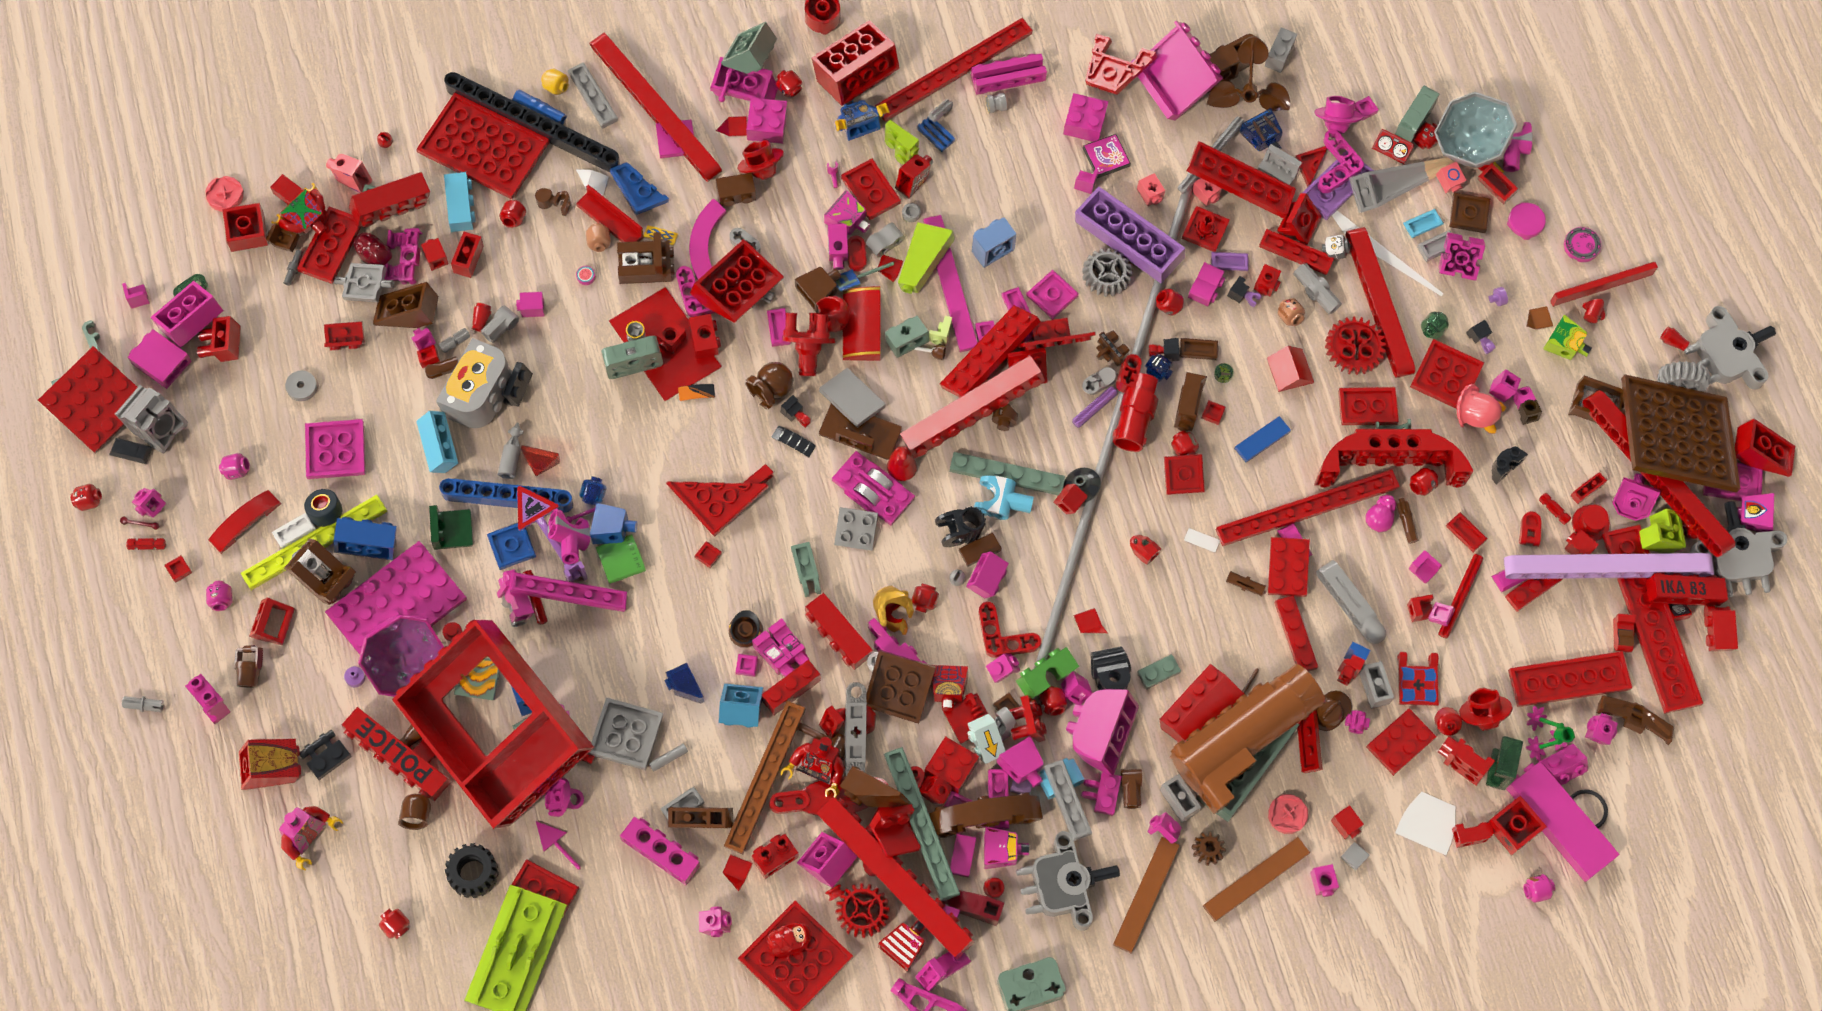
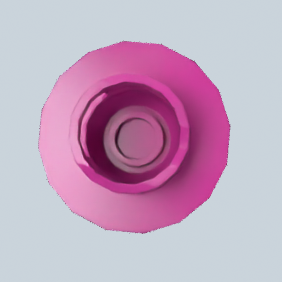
(1338, 115)

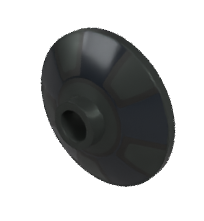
(1090, 485)

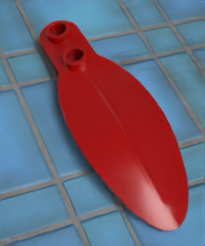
(812, 799)

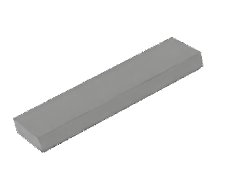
(592, 95)
(1067, 800)

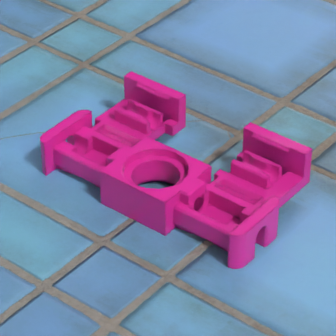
(408, 244)

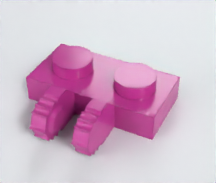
(1106, 795)

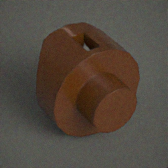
(1006, 419)

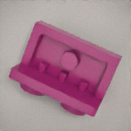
(1566, 764)

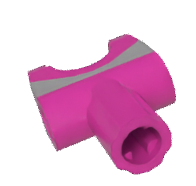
(1520, 144)
(570, 536)

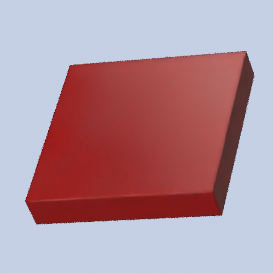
(1184, 474)

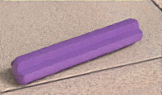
(1094, 407)

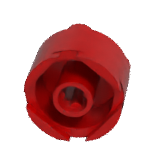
(822, 15)

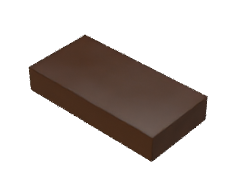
(1198, 349)
(972, 552)

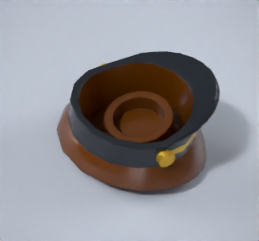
(744, 628)

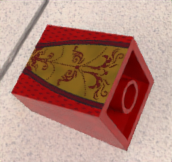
(268, 763)

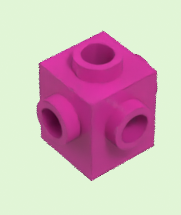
(148, 502)
(1601, 729)
(715, 922)

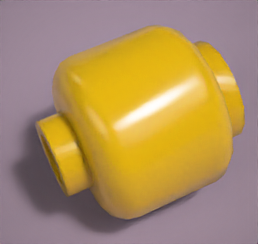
(555, 81)

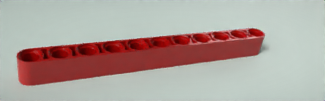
(655, 106)
(1673, 491)

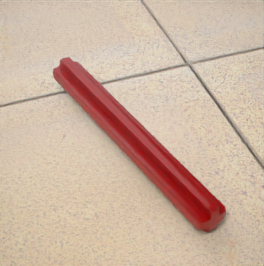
(1462, 593)

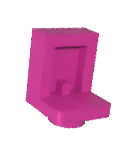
(1003, 667)
(1166, 826)

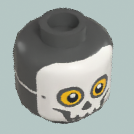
(1336, 247)

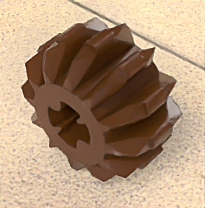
(1203, 842)

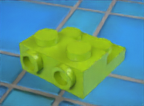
(902, 141)

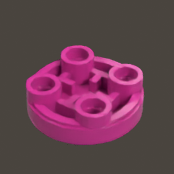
(1526, 220)

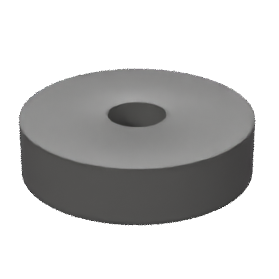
(304, 393)

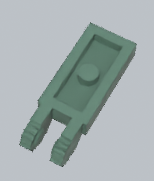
(805, 567)

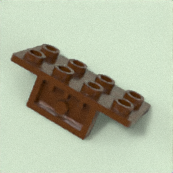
(873, 436)

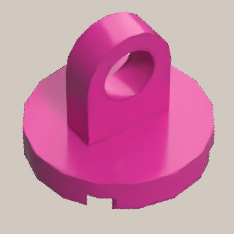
(558, 798)

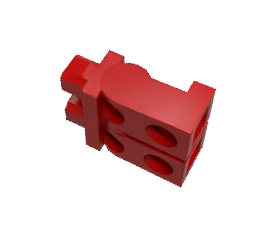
(1465, 760)

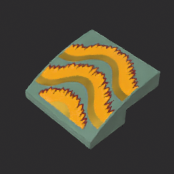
(480, 682)

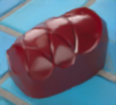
(371, 249)

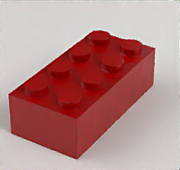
(389, 200)

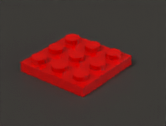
(1445, 373)

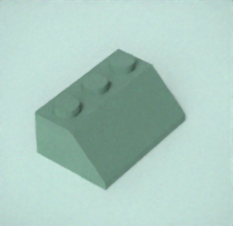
(750, 49)

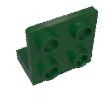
(450, 528)

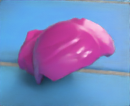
(1381, 516)

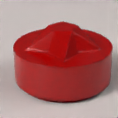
(993, 887)

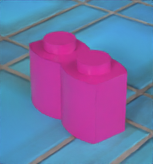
(1206, 284)

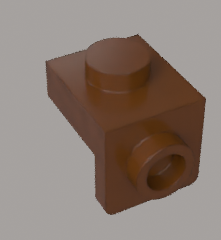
(282, 239)

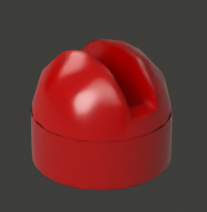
(382, 141)

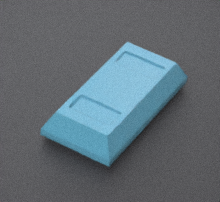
(1423, 223)

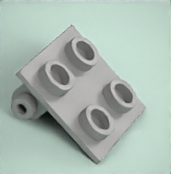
(856, 528)

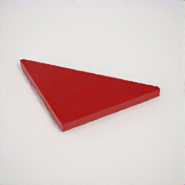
(716, 502)

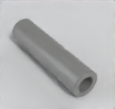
(668, 757)

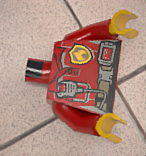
(818, 761)

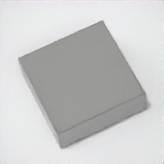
(1354, 856)

